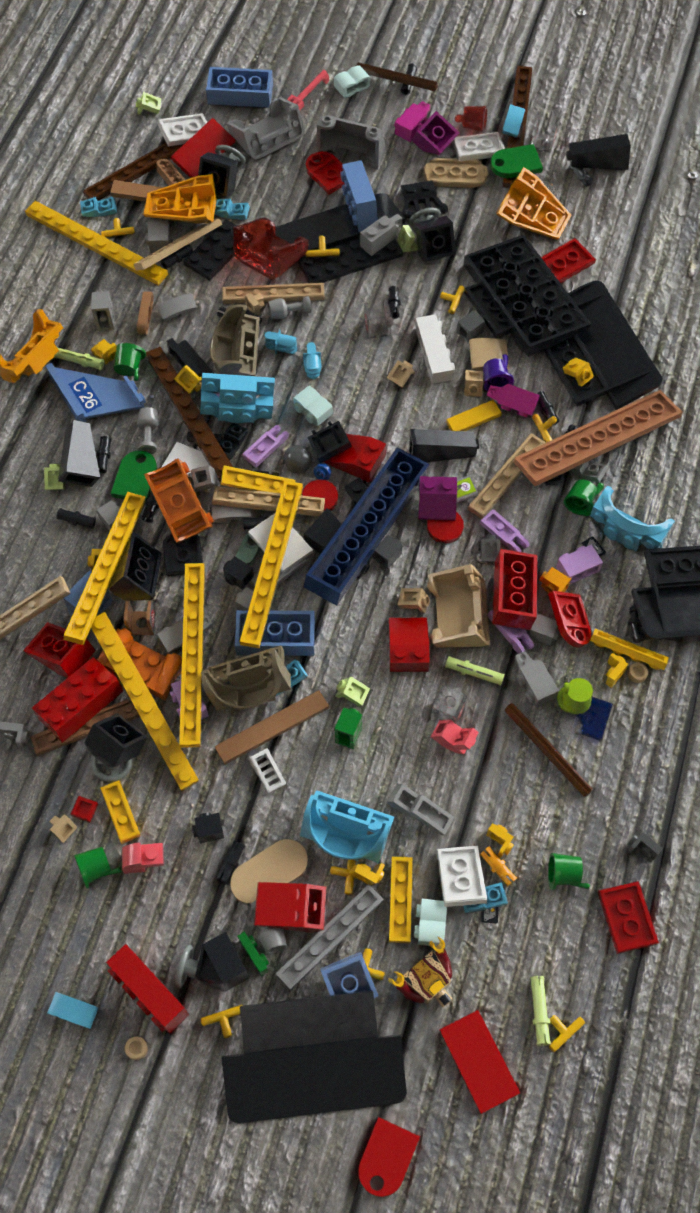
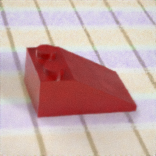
(362, 458)
(409, 645)
(56, 653)

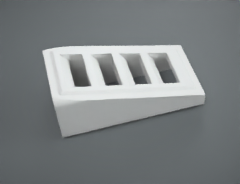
(266, 754)

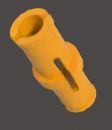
(498, 866)

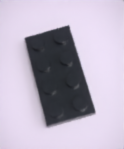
(213, 252)

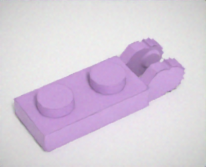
(265, 446)
(504, 531)
(513, 636)

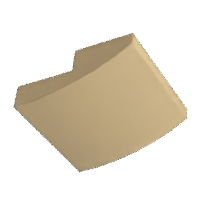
(485, 349)

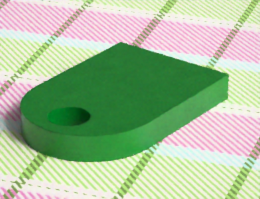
(514, 160)
(131, 475)

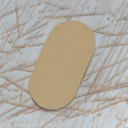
(455, 173)
(279, 863)

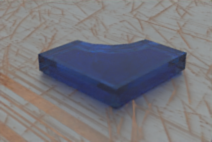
(595, 718)

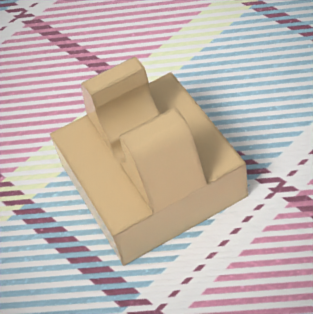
(254, 302)
(62, 827)

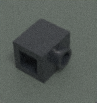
(237, 573)
(208, 827)

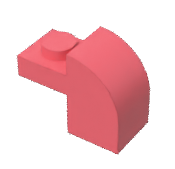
(454, 737)
(137, 857)

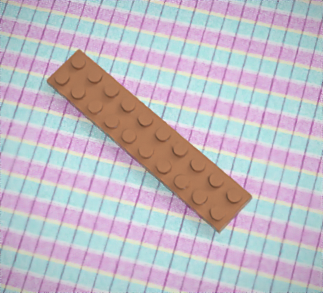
(597, 437)

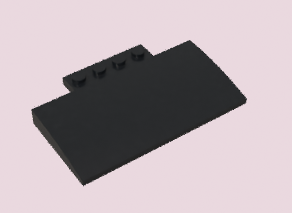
(521, 296)

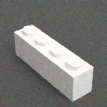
(434, 349)

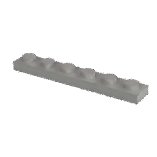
(328, 939)

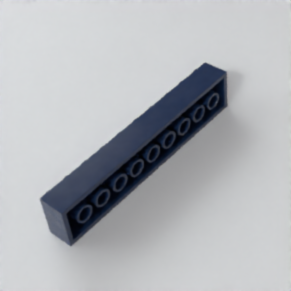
(365, 527)

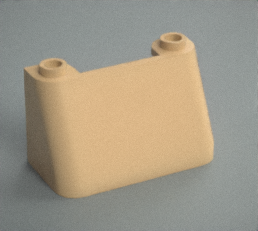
(460, 608)

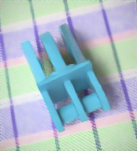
(280, 342)
(312, 361)

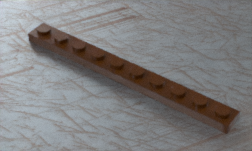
(520, 99)
(188, 411)

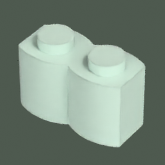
(351, 81)
(313, 406)
(431, 923)

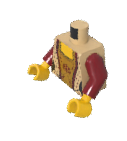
(427, 978)

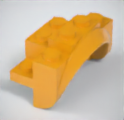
(35, 352)

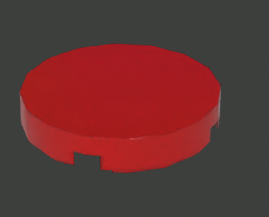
(322, 489)
(446, 530)

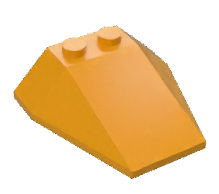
(184, 201)
(533, 207)

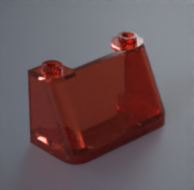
(263, 250)

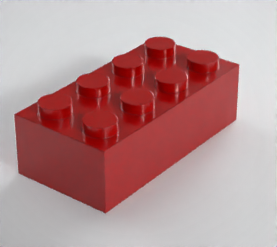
(515, 589)
(77, 699)
(143, 984)

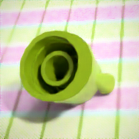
(575, 696)

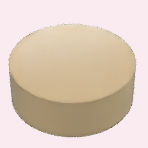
(637, 672)
(136, 1048)

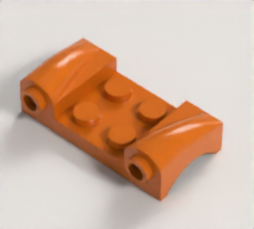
(178, 501)
(155, 669)

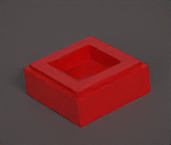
(84, 809)

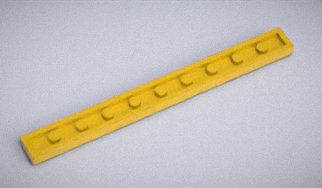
(94, 241)
(271, 565)
(104, 569)
(192, 656)
(143, 702)

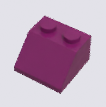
(435, 134)
(437, 498)

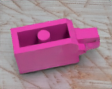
(411, 120)
(514, 398)

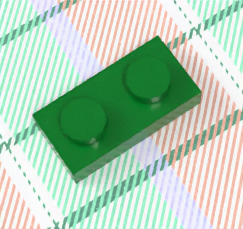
(249, 945)

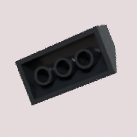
(136, 571)

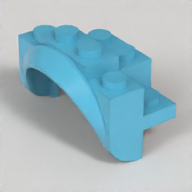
(237, 397)
(627, 529)
(346, 829)

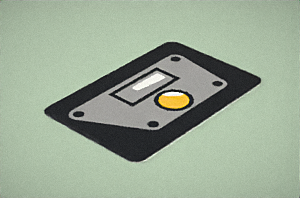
(600, 551)
(490, 915)

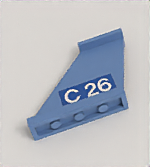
(93, 394)

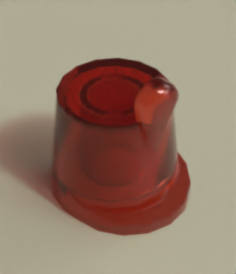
(473, 117)

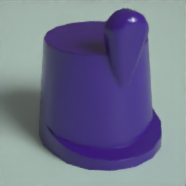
(496, 373)

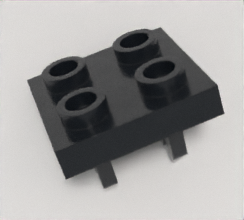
(329, 441)

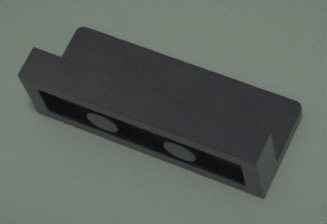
(186, 355)

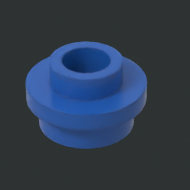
(322, 472)

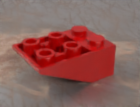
(290, 906)

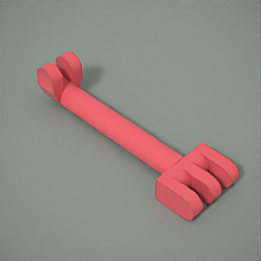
(323, 76)

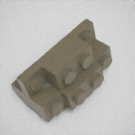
(234, 351)
(253, 680)

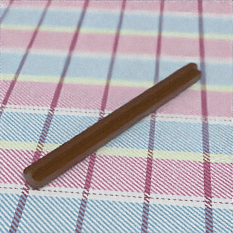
(399, 77)
(547, 748)

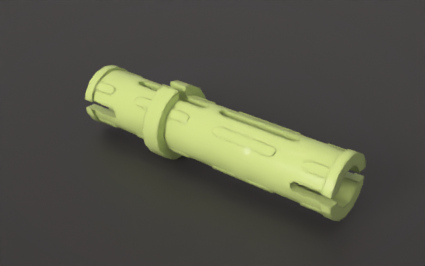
(83, 359)
(452, 664)
(540, 1019)

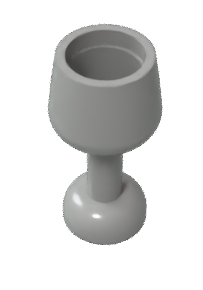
(278, 307)
(147, 421)
(271, 938)

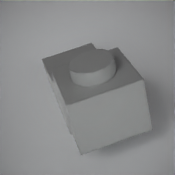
(420, 808)

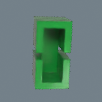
(348, 727)

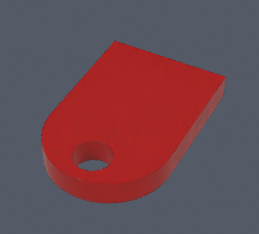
(326, 172)
(571, 618)
(387, 1157)

